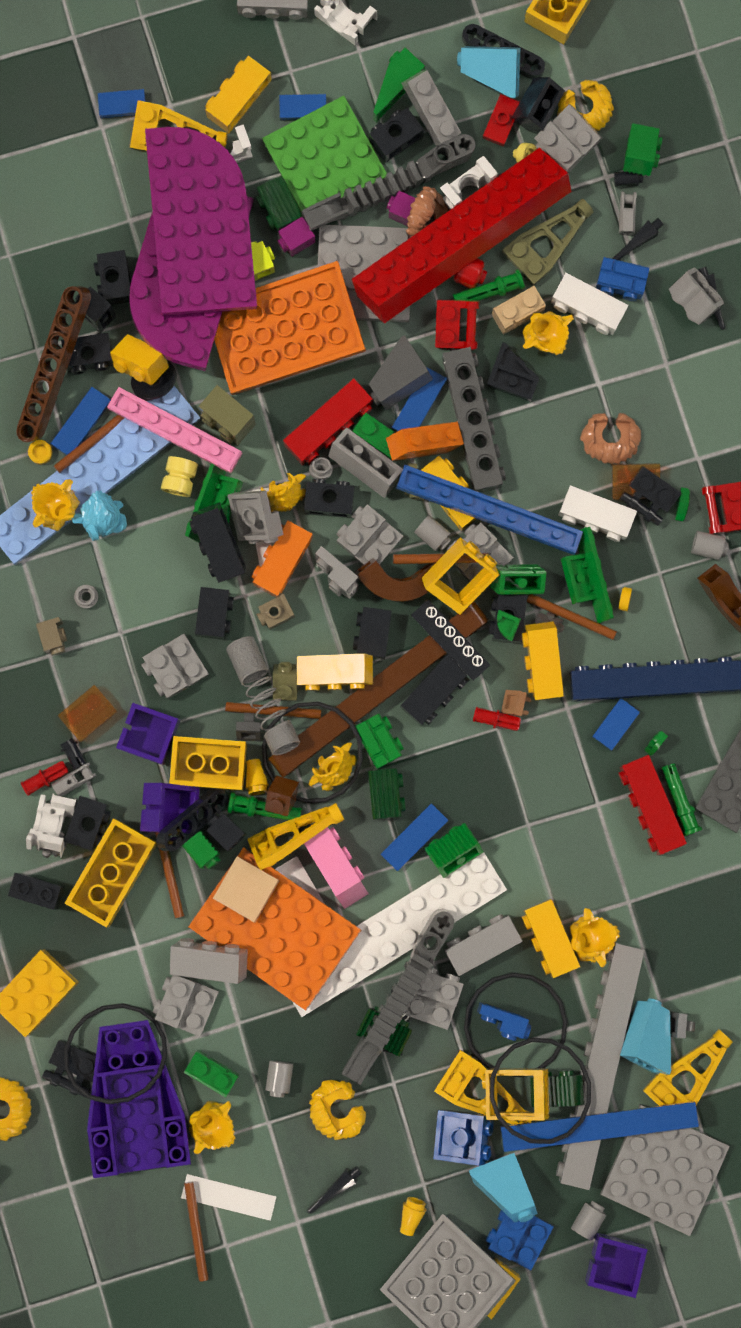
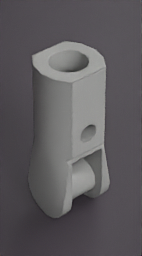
(627, 215)
(70, 782)

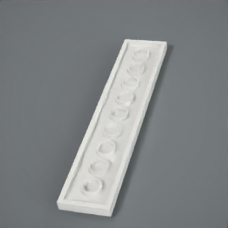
(400, 924)

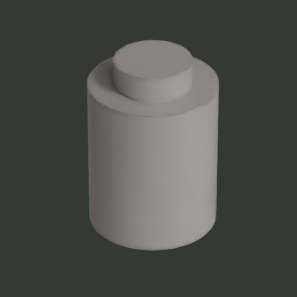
(433, 533)
(709, 545)
(279, 1078)
(589, 1220)

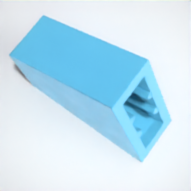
(493, 67)
(649, 1037)
(506, 1187)

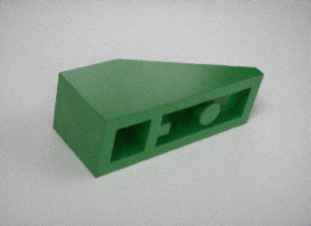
(401, 67)

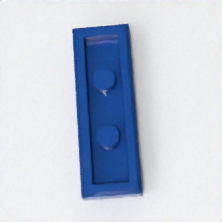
(420, 403)
(81, 421)
(414, 837)

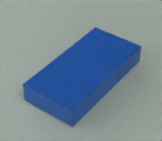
(119, 103)
(296, 106)
(615, 724)

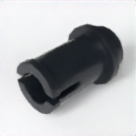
(627, 178)
(73, 753)

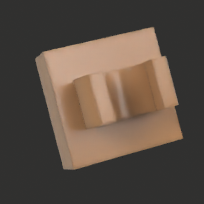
(514, 703)

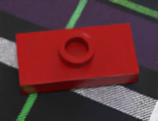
(501, 121)

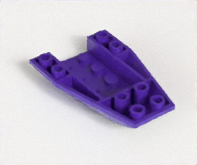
(139, 1132)

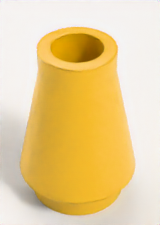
(255, 778)
(412, 1214)

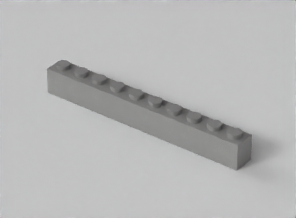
(603, 1056)

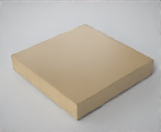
(246, 889)

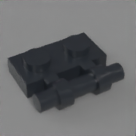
(655, 490)
(80, 1063)

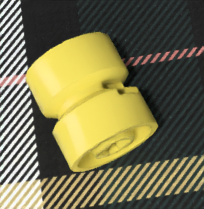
(179, 476)

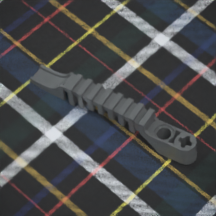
(381, 190)
(397, 1003)

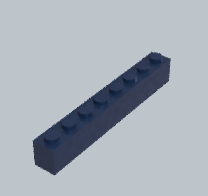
(655, 679)

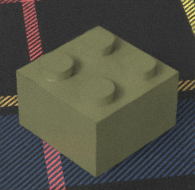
(226, 415)

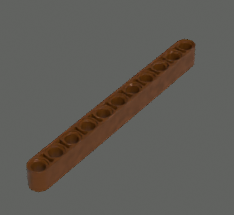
(367, 699)

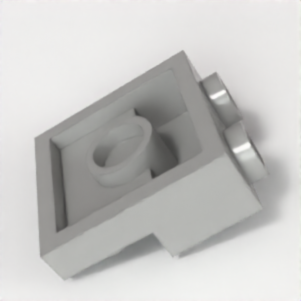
(568, 138)
(254, 517)
(368, 536)
(487, 544)
(340, 579)
(174, 667)
(436, 999)
(185, 1004)

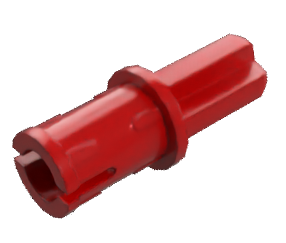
(496, 719)
(44, 777)

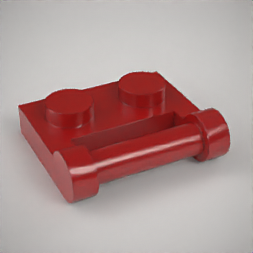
(449, 323)
(731, 505)

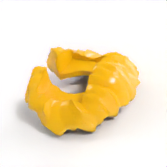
(601, 101)
(19, 1109)
(321, 1111)

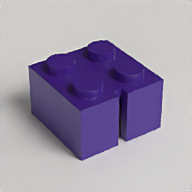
(150, 734)
(164, 804)
(616, 1265)

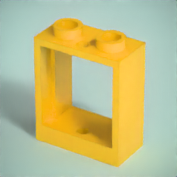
(473, 589)
(541, 1094)

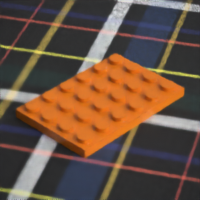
(293, 330)
(291, 943)

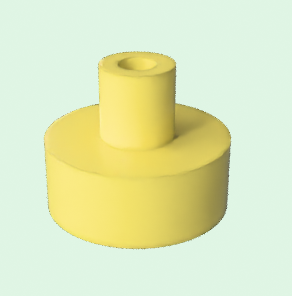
(523, 150)

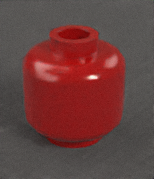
(471, 274)

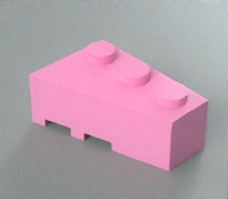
(336, 868)

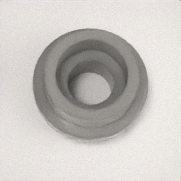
(320, 463)
(86, 589)

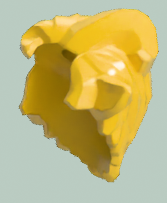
(547, 332)
(286, 495)
(54, 504)
(335, 768)
(593, 938)
(212, 1126)

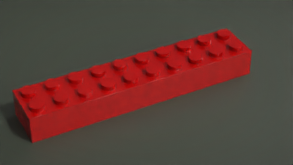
(461, 235)

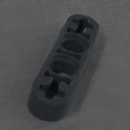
(490, 36)
(194, 823)

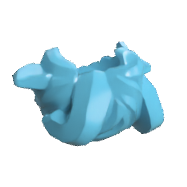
(101, 516)

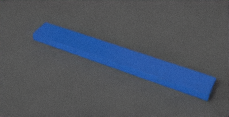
(489, 509)
(604, 1125)

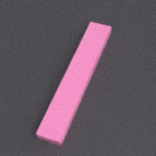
(174, 430)

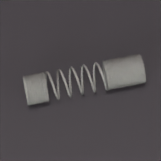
(250, 667)

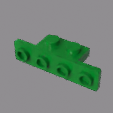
(215, 490)
(586, 578)

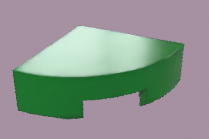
(683, 504)
(507, 624)
(655, 743)

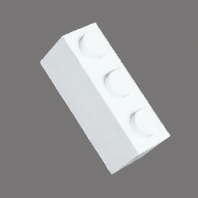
(588, 304)
(597, 513)

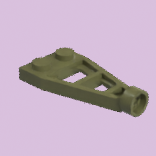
(527, 260)

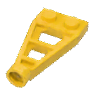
(150, 114)
(264, 845)
(457, 1078)
(661, 1088)

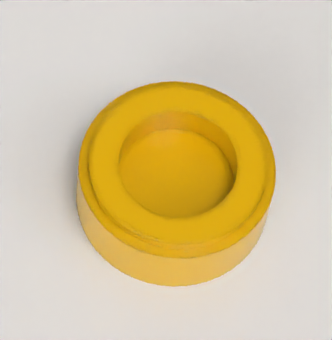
(40, 452)
(625, 599)

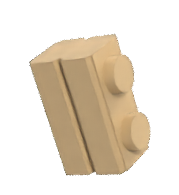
(518, 309)

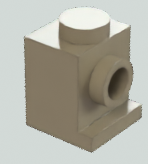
(284, 615)
(52, 636)

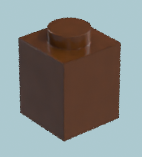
(281, 796)

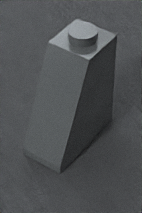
(399, 375)

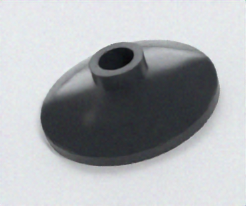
(159, 388)

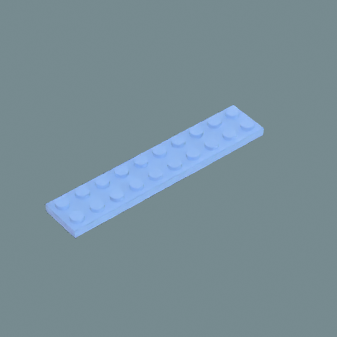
(98, 469)

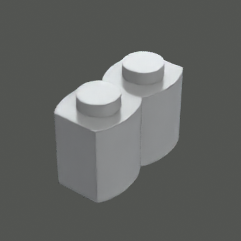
(696, 296)

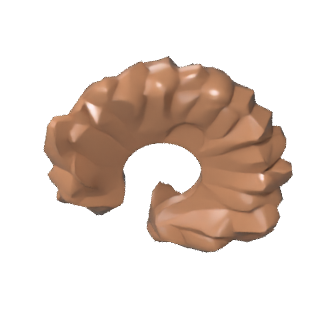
(426, 204)
(611, 452)

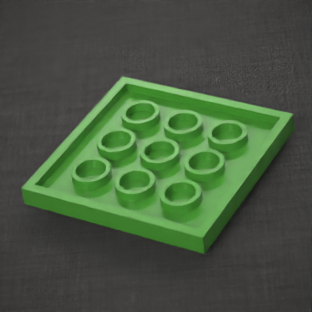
(323, 154)

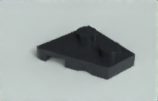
(512, 375)

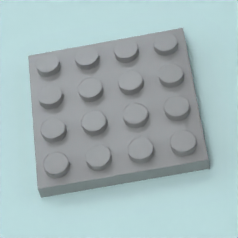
(355, 251)
(666, 1175)
(447, 1280)

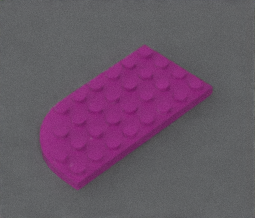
(199, 224)
(179, 337)

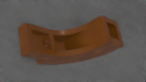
(392, 588)
(723, 594)

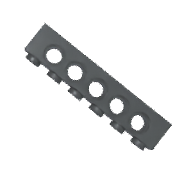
(453, 363)

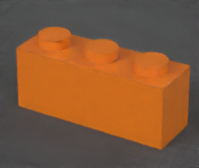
(424, 441)
(282, 559)

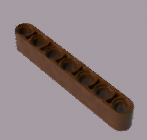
(61, 356)

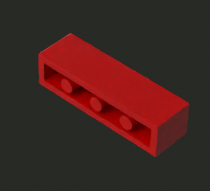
(328, 422)
(652, 804)

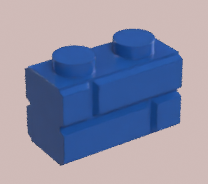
(622, 279)

